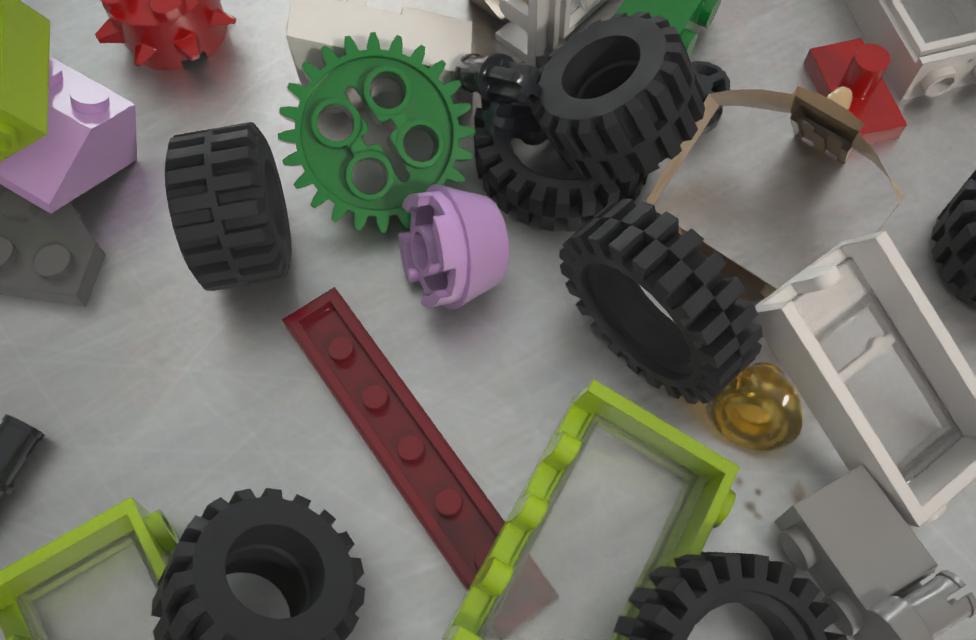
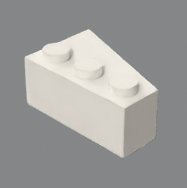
(327, 22)

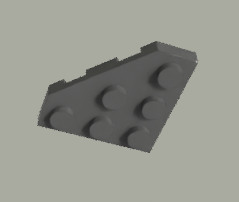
(46, 253)

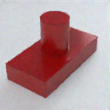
(861, 70)

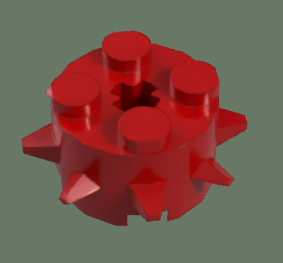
(165, 30)

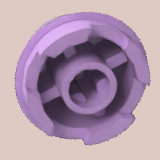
(453, 245)

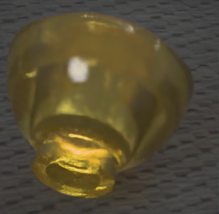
(758, 409)

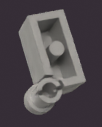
(870, 563)

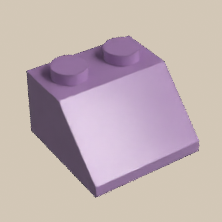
(85, 142)

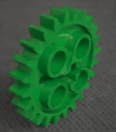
(424, 106)

